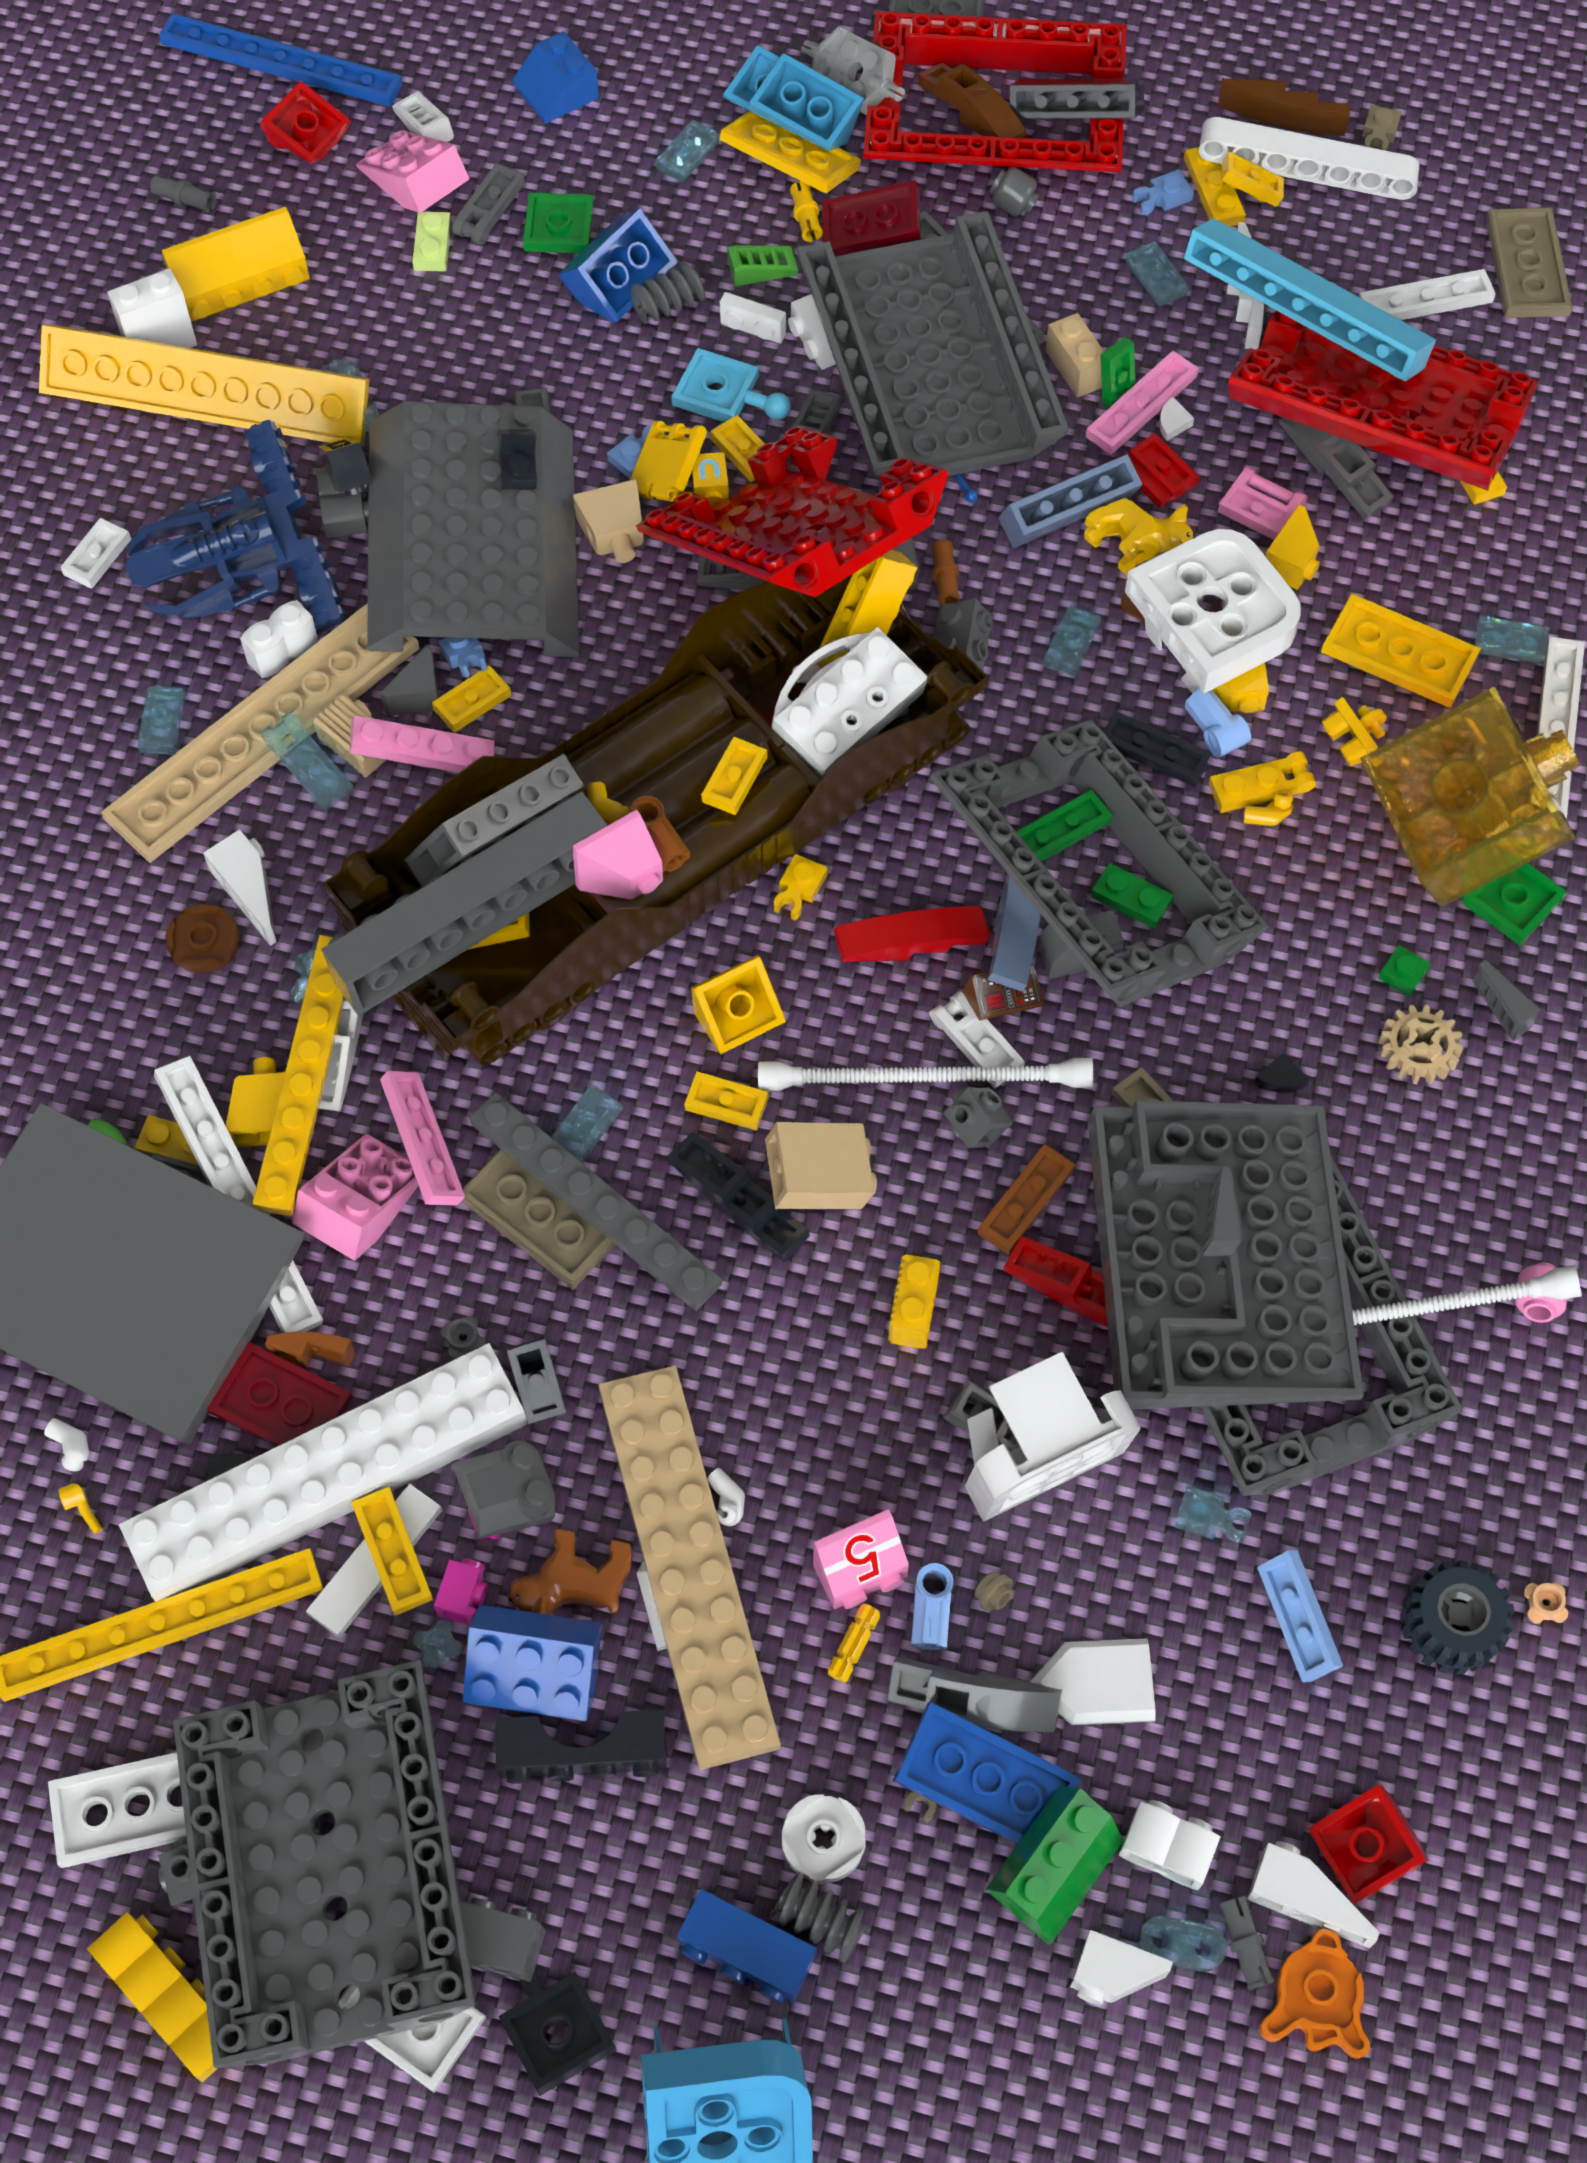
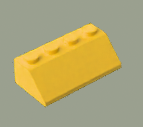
(238, 263)

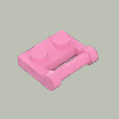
(1256, 508)

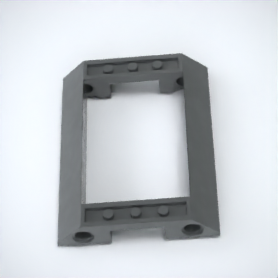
(1083, 755)
(1420, 1386)

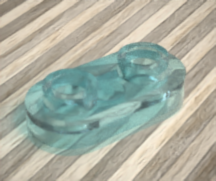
(1182, 1940)

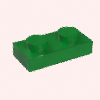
(1117, 371)
(1132, 896)

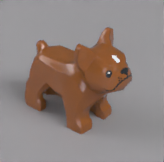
(573, 1580)

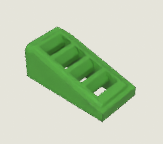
(745, 271)

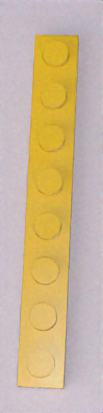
(300, 1090)
(158, 1624)

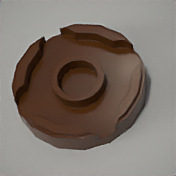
(203, 938)

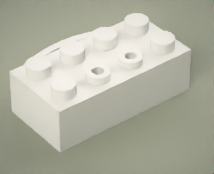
(846, 698)

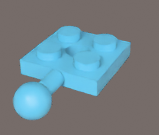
(728, 401)

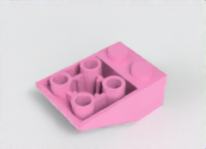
(414, 169)
(355, 1196)

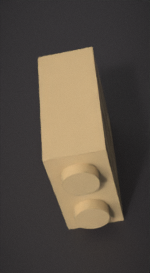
(820, 1165)

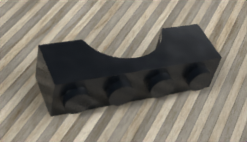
(633, 1745)

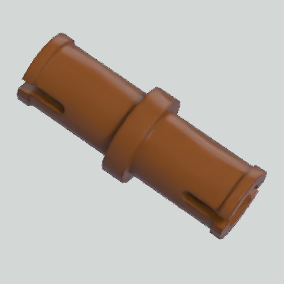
(945, 572)

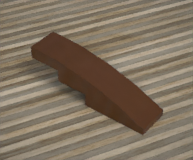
(1273, 105)

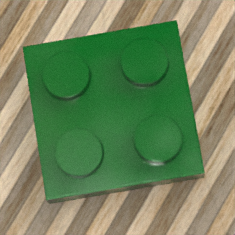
(558, 222)
(1516, 902)

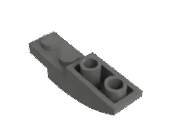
(1345, 465)
(982, 1699)

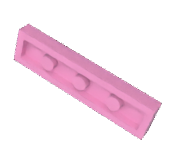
(1141, 402)
(416, 744)
(422, 1138)

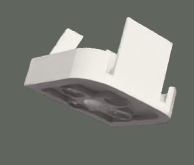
(1256, 607)
(1054, 1431)

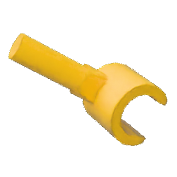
(73, 1496)

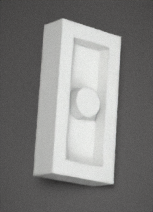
(753, 317)
(95, 553)

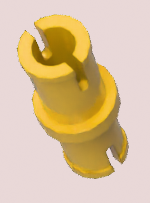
(806, 211)

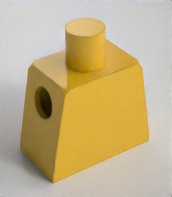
(254, 1104)

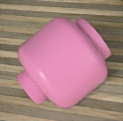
(1541, 1308)

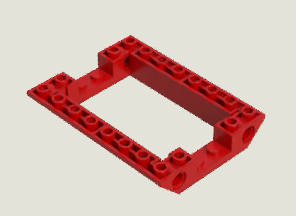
(998, 45)

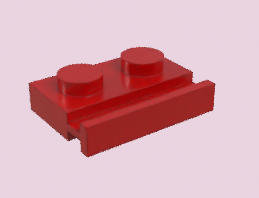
(1161, 471)

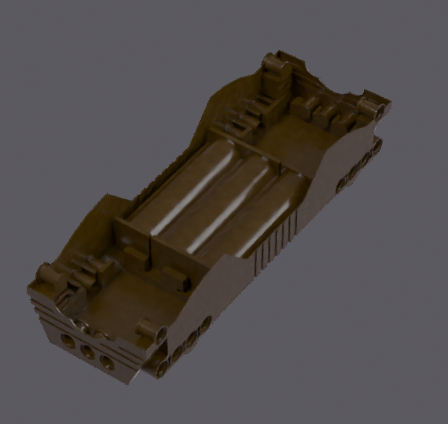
(667, 748)

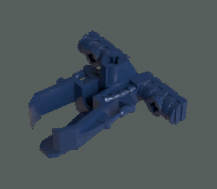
(244, 542)

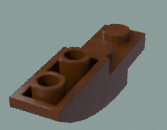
(975, 98)

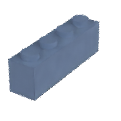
(1069, 501)

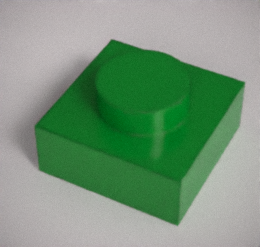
(1404, 971)

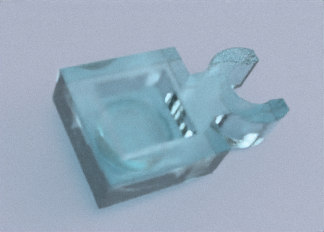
(1204, 1514)

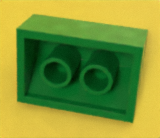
(1056, 1862)

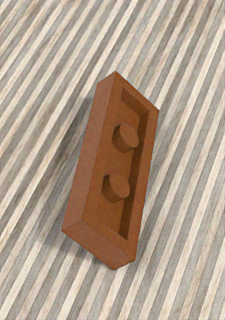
(1026, 1199)

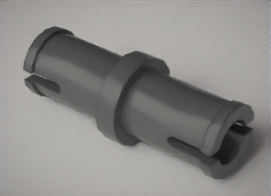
(183, 193)
(1246, 1943)

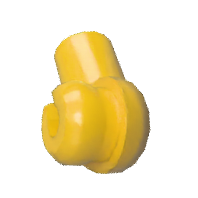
(1272, 813)

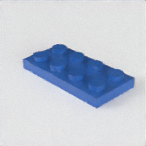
(978, 1773)

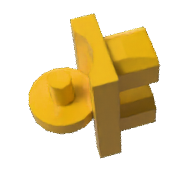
(1345, 721)

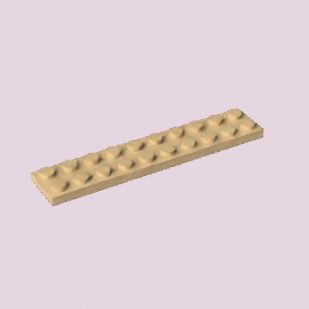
(232, 750)
(688, 1569)

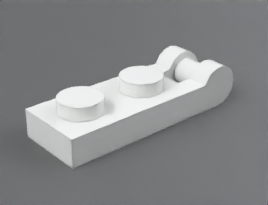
(975, 1038)

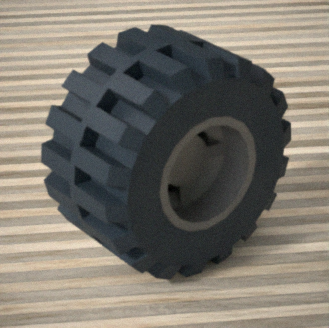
(1457, 1617)

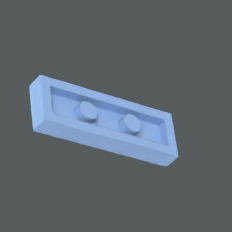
(1300, 1616)

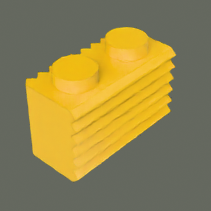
(914, 1301)

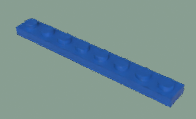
(281, 59)

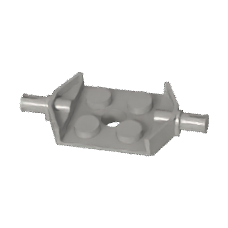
(844, 55)

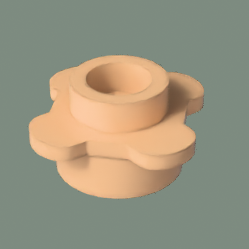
(1554, 1594)

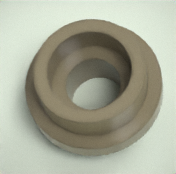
(994, 1591)

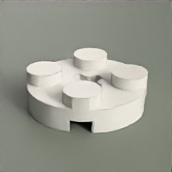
(828, 1814)

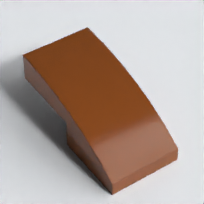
(302, 1346)

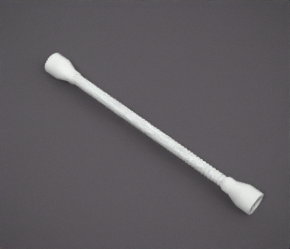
(779, 1076)
(1557, 1284)

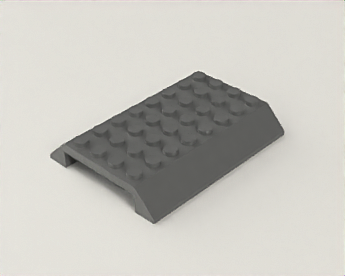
(936, 350)
(456, 547)

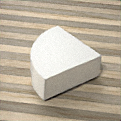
(1174, 419)

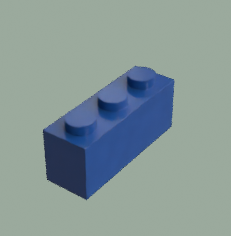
(746, 1947)

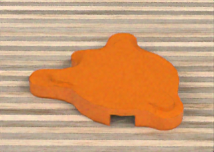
(1320, 1996)

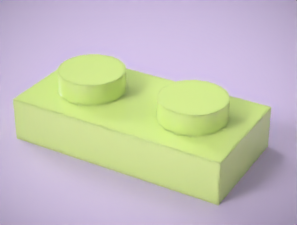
(432, 241)

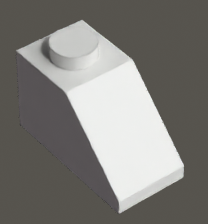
(1115, 1969)

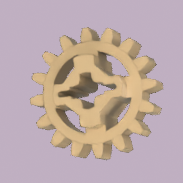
(1420, 1046)

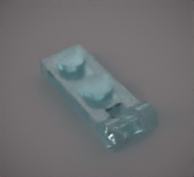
(307, 761)

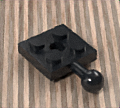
(529, 2022)

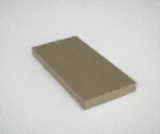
(1528, 263)
(535, 1219)

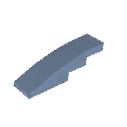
(1014, 937)

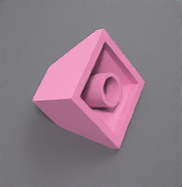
(618, 860)

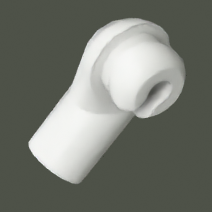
(73, 1443)

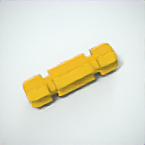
(853, 1643)

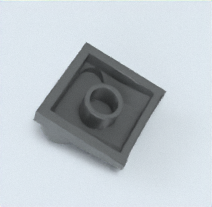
(506, 1489)

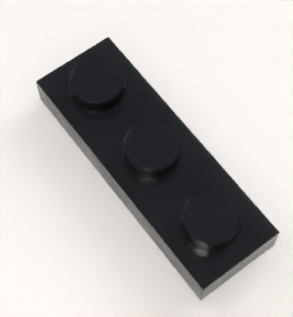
(1157, 749)

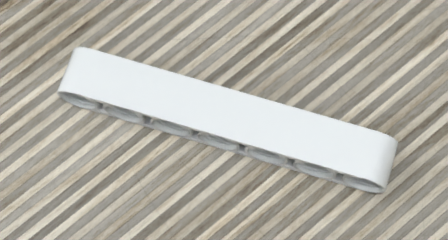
(1312, 158)

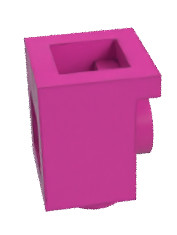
(461, 1591)

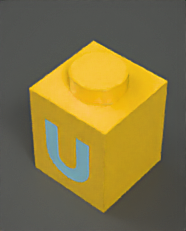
(710, 477)

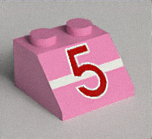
(860, 1561)

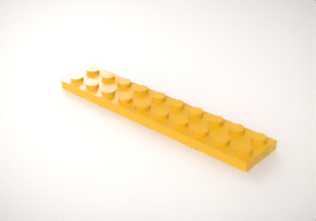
(201, 384)

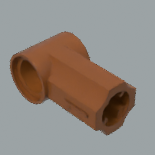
(665, 838)

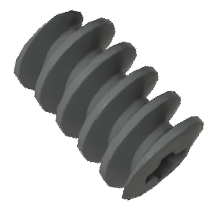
(665, 291)
(820, 1917)

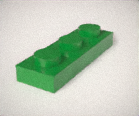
(1066, 825)

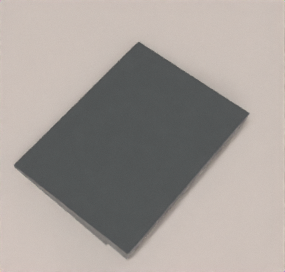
(129, 1272)
(1222, 1327)

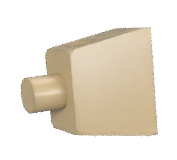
(611, 518)

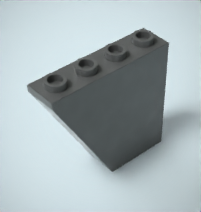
(493, 818)

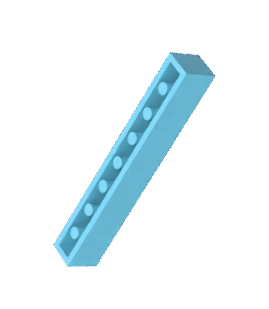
(1309, 299)

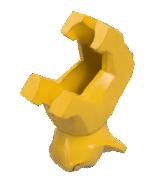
(1140, 532)

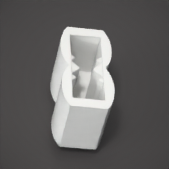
(280, 638)
(1169, 1844)

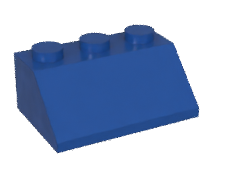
(615, 261)

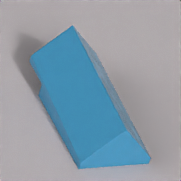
(796, 98)

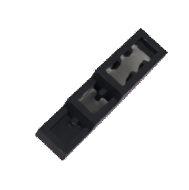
(737, 1196)

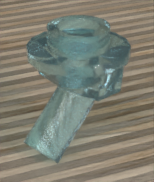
(302, 966)

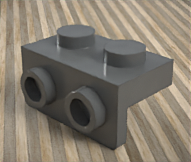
(967, 626)

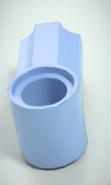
(1220, 728)
(931, 1610)

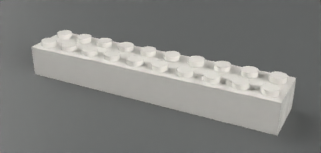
(321, 1473)

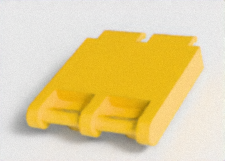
(667, 460)

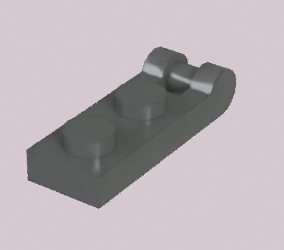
(488, 203)

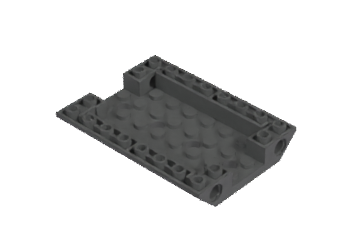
(268, 1877)

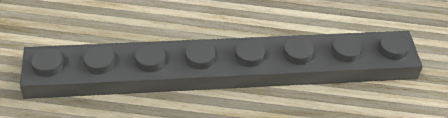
(596, 1201)

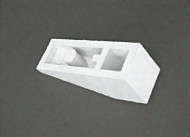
(241, 873)
(1302, 1891)

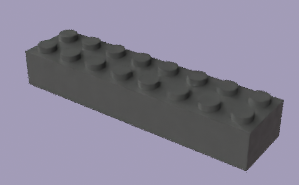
(461, 906)

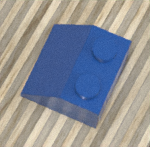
(556, 78)

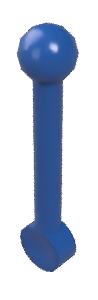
(970, 494)

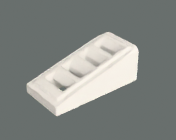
(424, 121)

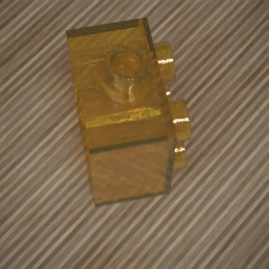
(1472, 795)

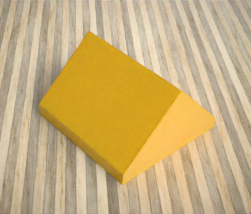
(737, 1005)

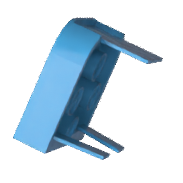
(724, 2090)

